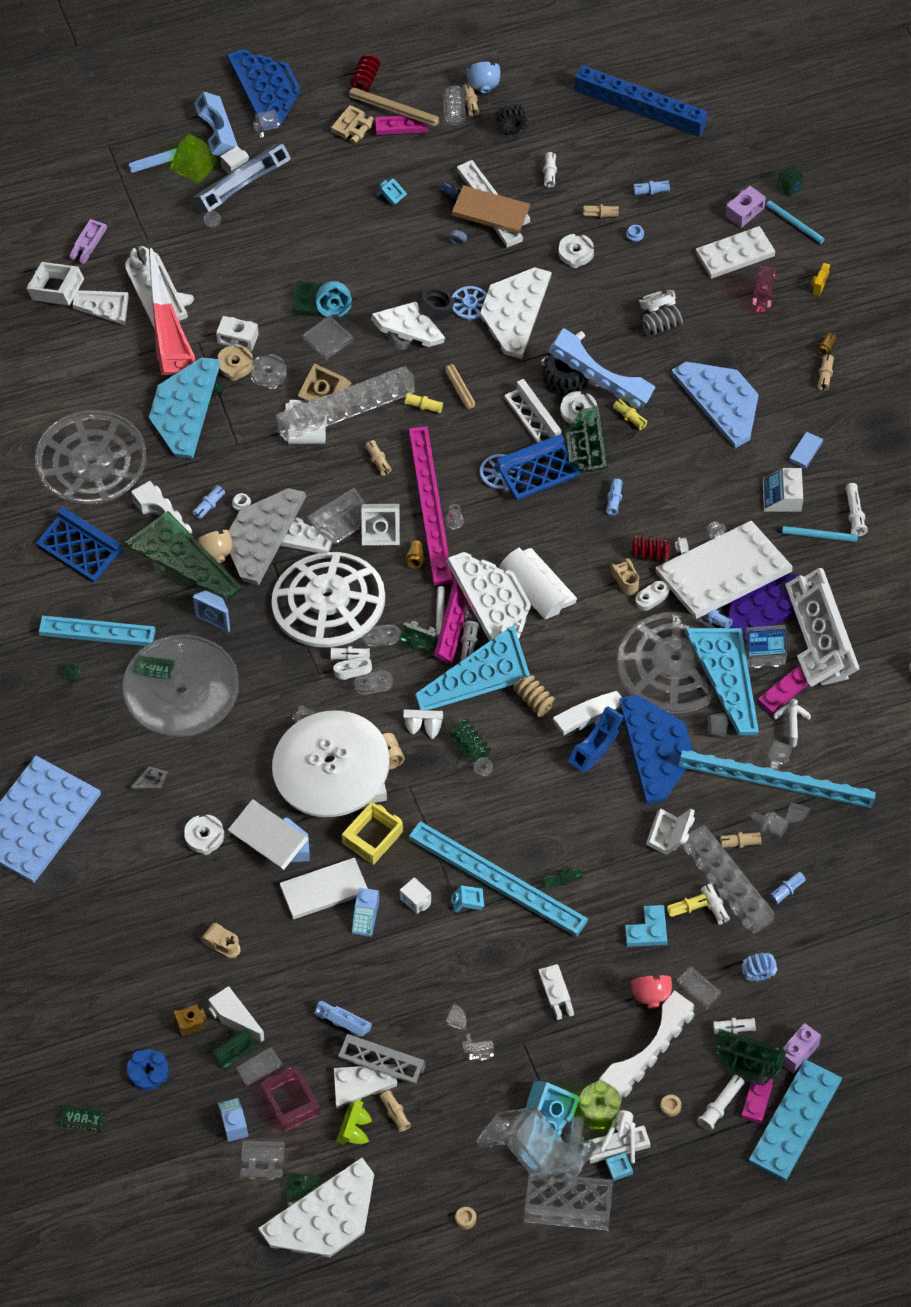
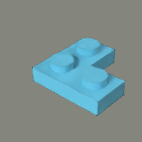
(651, 932)

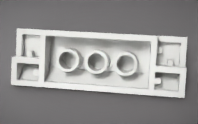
(822, 621)

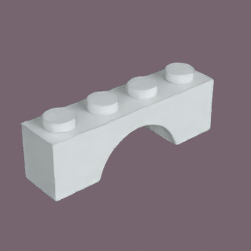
(150, 500)

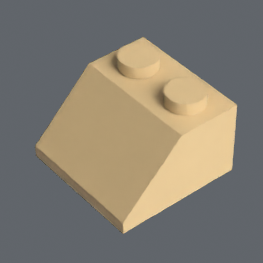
(322, 383)

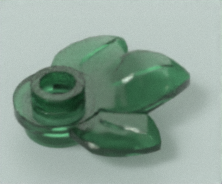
(308, 1184)

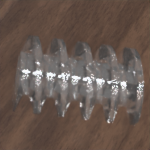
(454, 105)

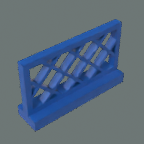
(527, 456)
(88, 531)

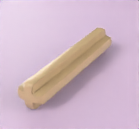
(460, 387)

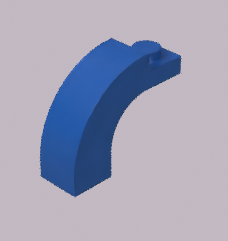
(598, 742)

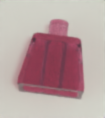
(764, 288)

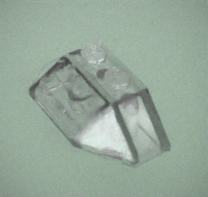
(339, 517)

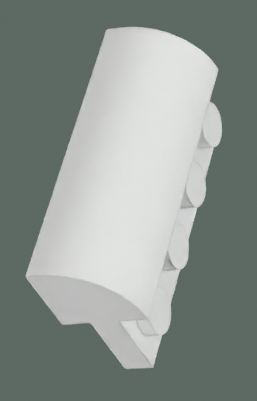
(539, 582)

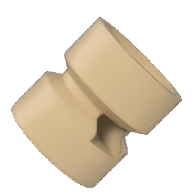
(395, 753)

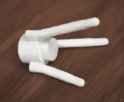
(622, 1123)

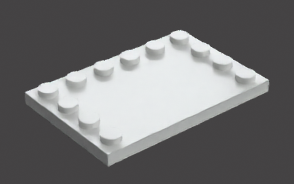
(724, 569)

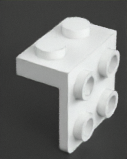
(669, 831)

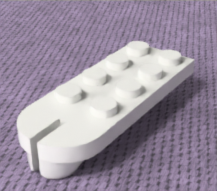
(141, 280)

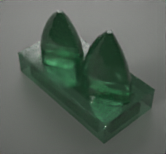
(236, 1047)

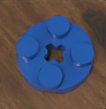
(141, 1060)

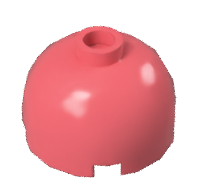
(651, 990)

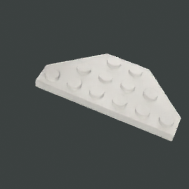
(513, 308)
(492, 594)
(325, 1217)

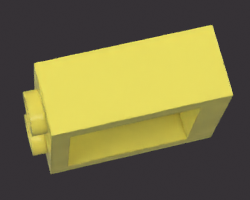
(362, 848)

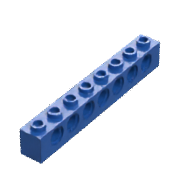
(640, 101)

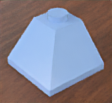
(211, 610)

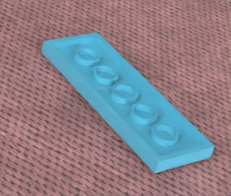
(795, 1120)

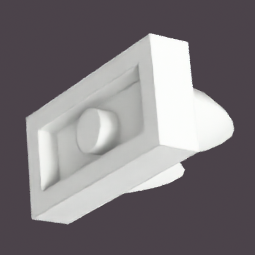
(431, 719)

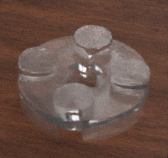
(268, 362)

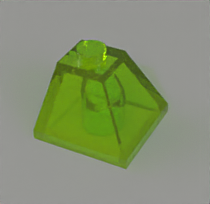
(193, 158)

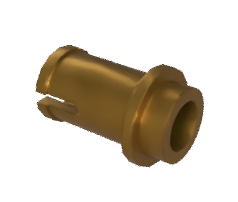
(825, 347)

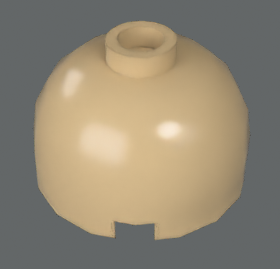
(217, 544)

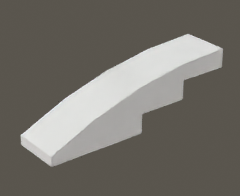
(586, 712)

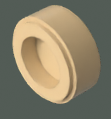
(670, 1105)
(465, 1218)

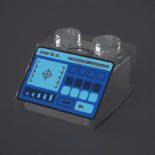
(765, 646)

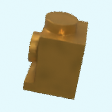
(185, 1024)

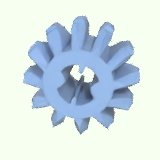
(759, 967)

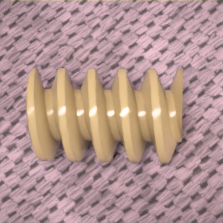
(534, 696)

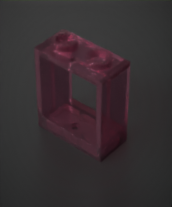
(298, 1115)

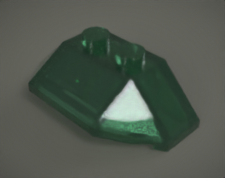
(587, 441)
(749, 1057)

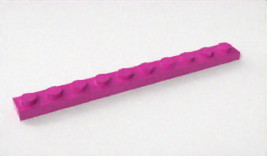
(430, 505)

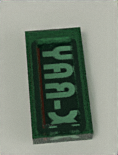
(154, 667)
(82, 1118)

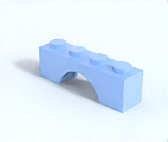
(213, 111)

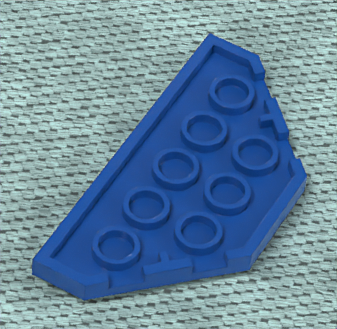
(265, 82)
(656, 746)

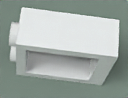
(72, 280)

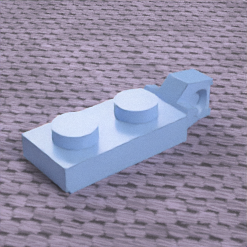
(343, 1018)

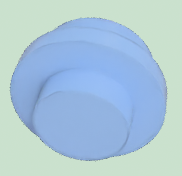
(635, 233)

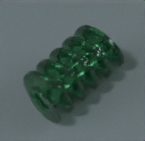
(469, 741)

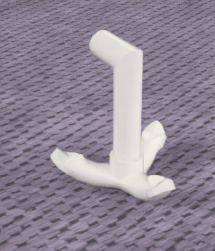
(792, 709)

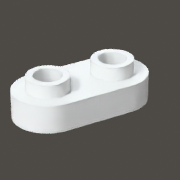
(653, 594)
(352, 668)

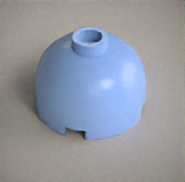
(483, 76)

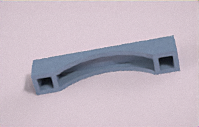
(251, 170)

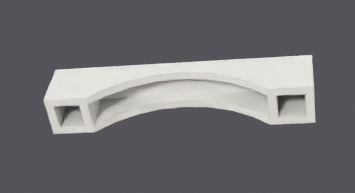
(674, 1014)

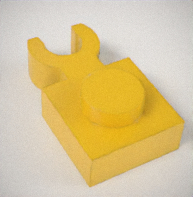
(819, 281)

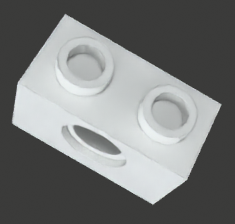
(237, 333)

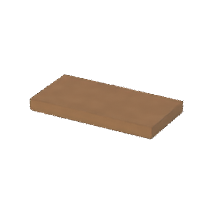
(491, 209)

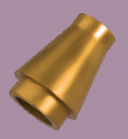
(415, 555)

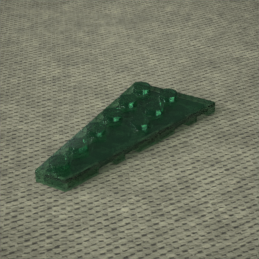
(177, 550)

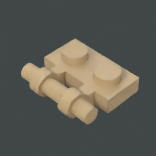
(348, 121)

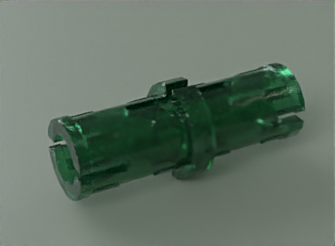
(562, 877)

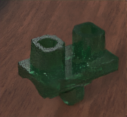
(418, 636)

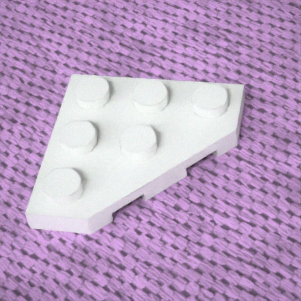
(408, 324)

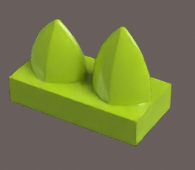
(349, 1132)

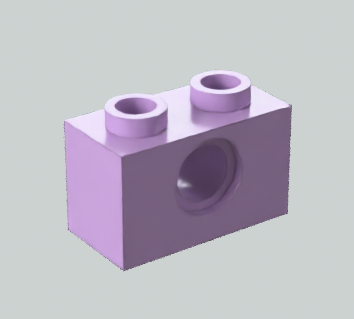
(745, 206)
(800, 1047)

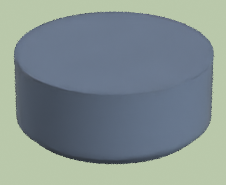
(457, 237)

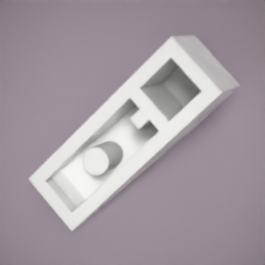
(233, 1013)

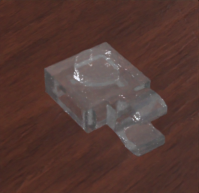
(779, 754)

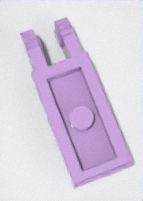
(88, 240)

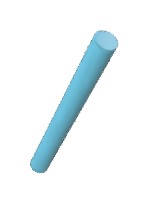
(795, 222)
(820, 534)

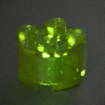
(599, 1105)

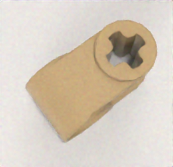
(625, 574)
(221, 941)

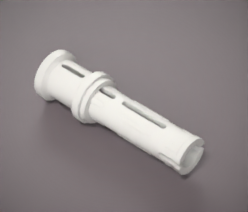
(856, 515)
(716, 1109)

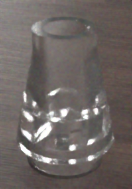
(454, 517)

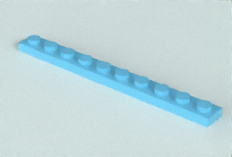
(777, 779)
(498, 879)

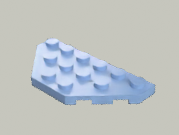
(722, 396)

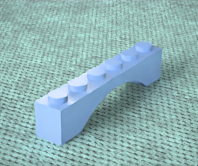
(630, 389)

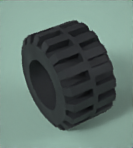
(559, 381)

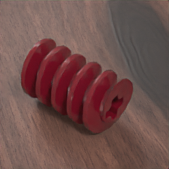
(365, 72)
(651, 548)

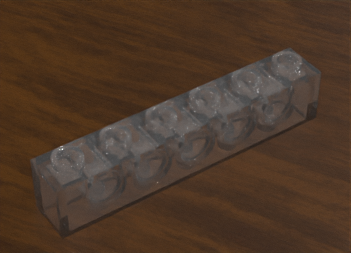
(703, 839)

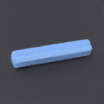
(152, 161)

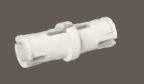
(549, 169)
(336, 653)
(715, 904)
(746, 1025)

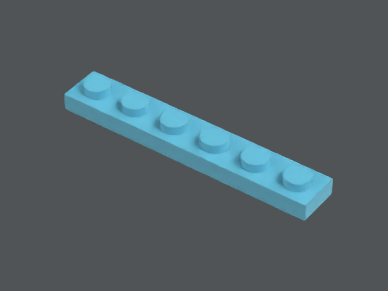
(96, 631)

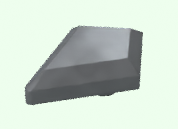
(718, 724)
(150, 780)

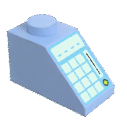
(365, 912)
(233, 1119)

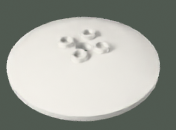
(335, 786)

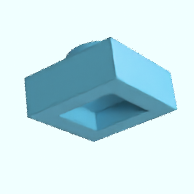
(619, 1166)

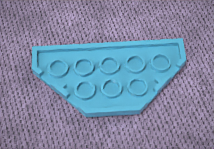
(182, 405)

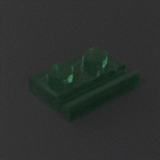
(305, 298)

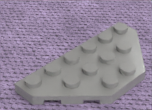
(260, 531)

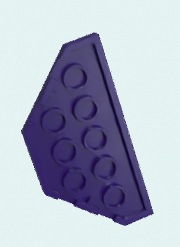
(763, 606)

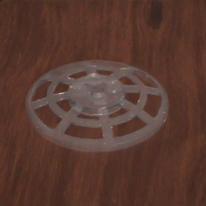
(90, 450)
(665, 665)

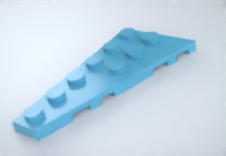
(725, 663)
(486, 670)

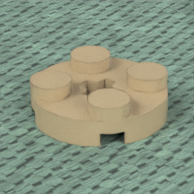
(235, 371)

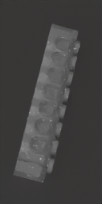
(345, 403)

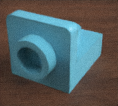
(392, 191)
(468, 898)

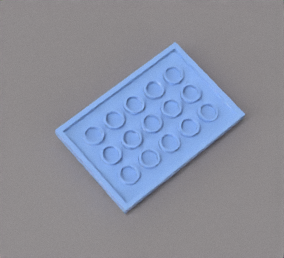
(40, 816)

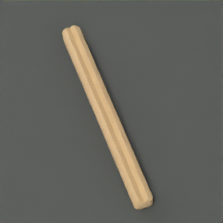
(394, 106)

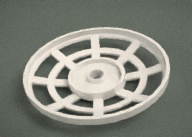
(328, 605)

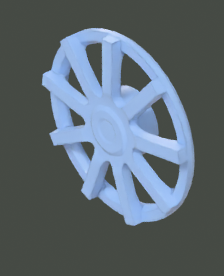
(469, 302)
(498, 476)

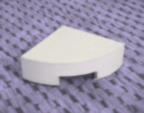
(185, 298)

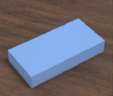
(806, 450)

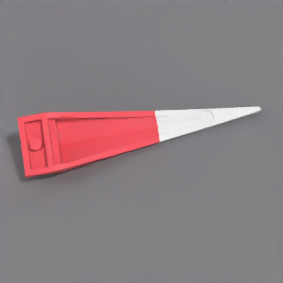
(171, 344)

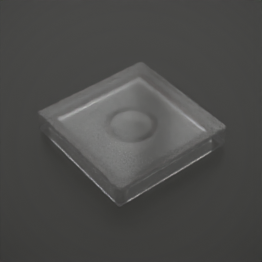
(328, 337)

